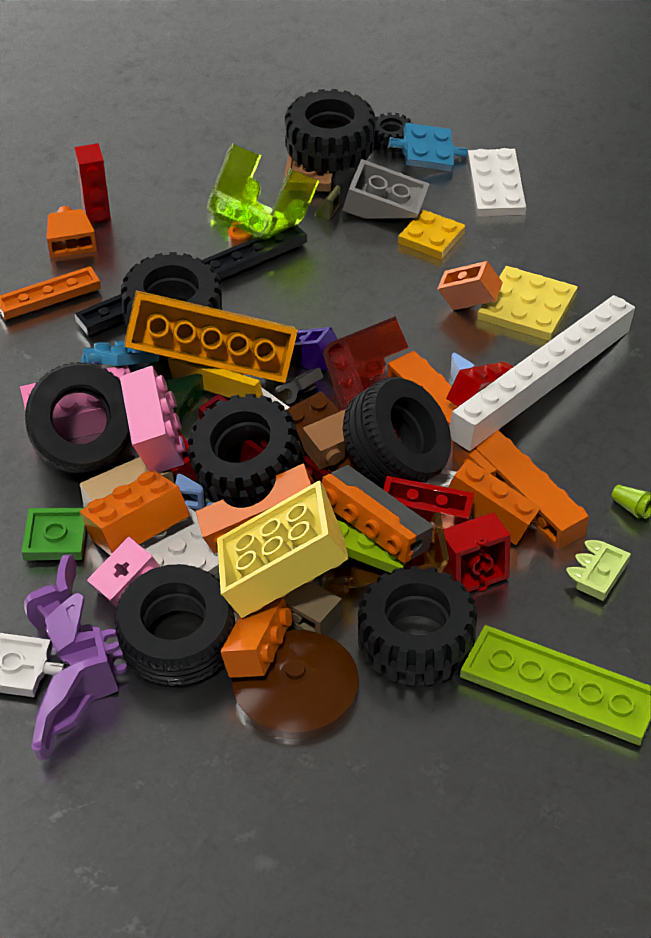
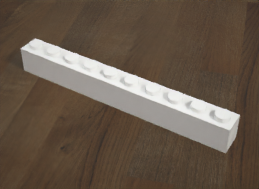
(540, 373)

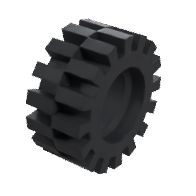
(388, 127)

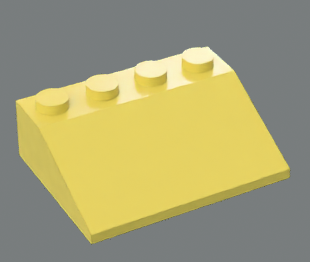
(280, 550)

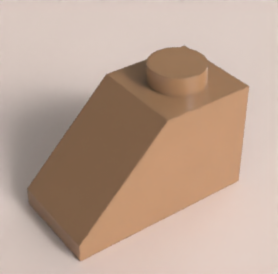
(325, 440)

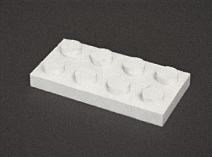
(496, 182)

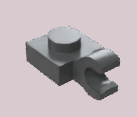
(303, 382)

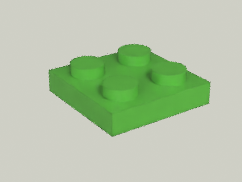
(53, 534)

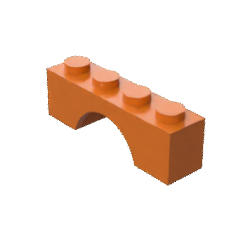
(221, 518)

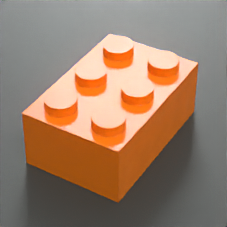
(134, 511)

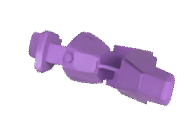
(80, 646)

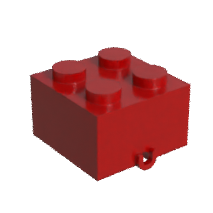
(478, 552)

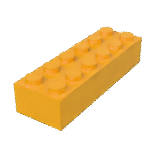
(210, 336)

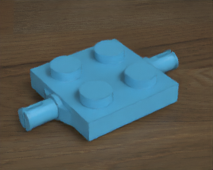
(428, 147)
(116, 355)

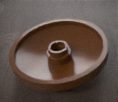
(303, 690)

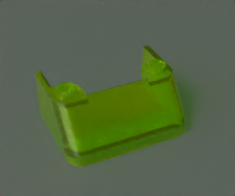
(237, 193)

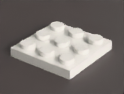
(183, 545)

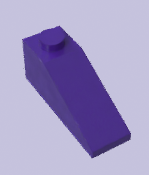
(310, 346)

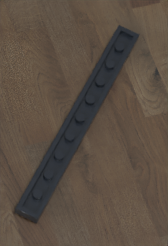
(224, 263)

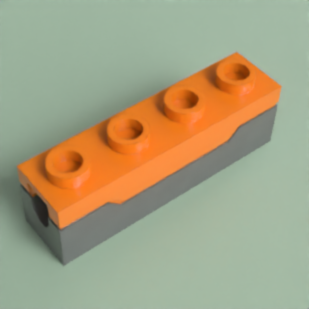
(377, 514)

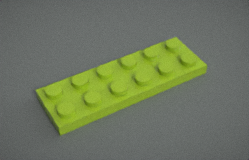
(560, 684)

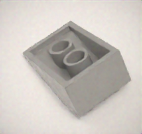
(384, 193)

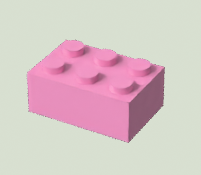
(153, 420)

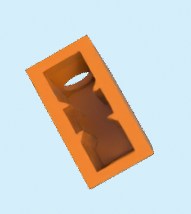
(69, 233)

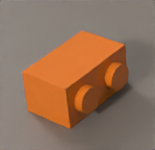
(470, 285)

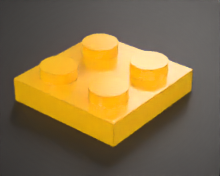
(431, 234)

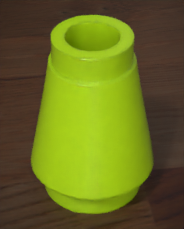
(633, 500)

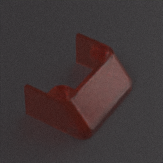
(361, 358)

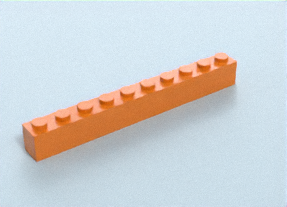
(559, 515)

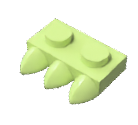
(599, 568)

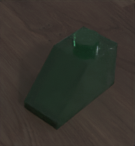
(187, 392)

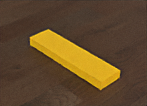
(216, 379)

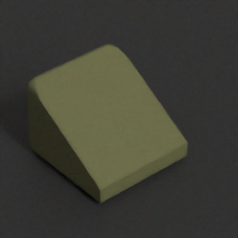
(330, 204)

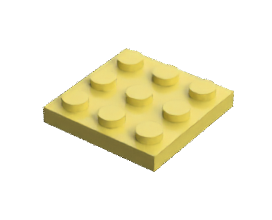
(529, 303)

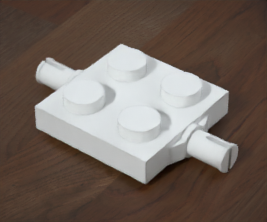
(24, 664)

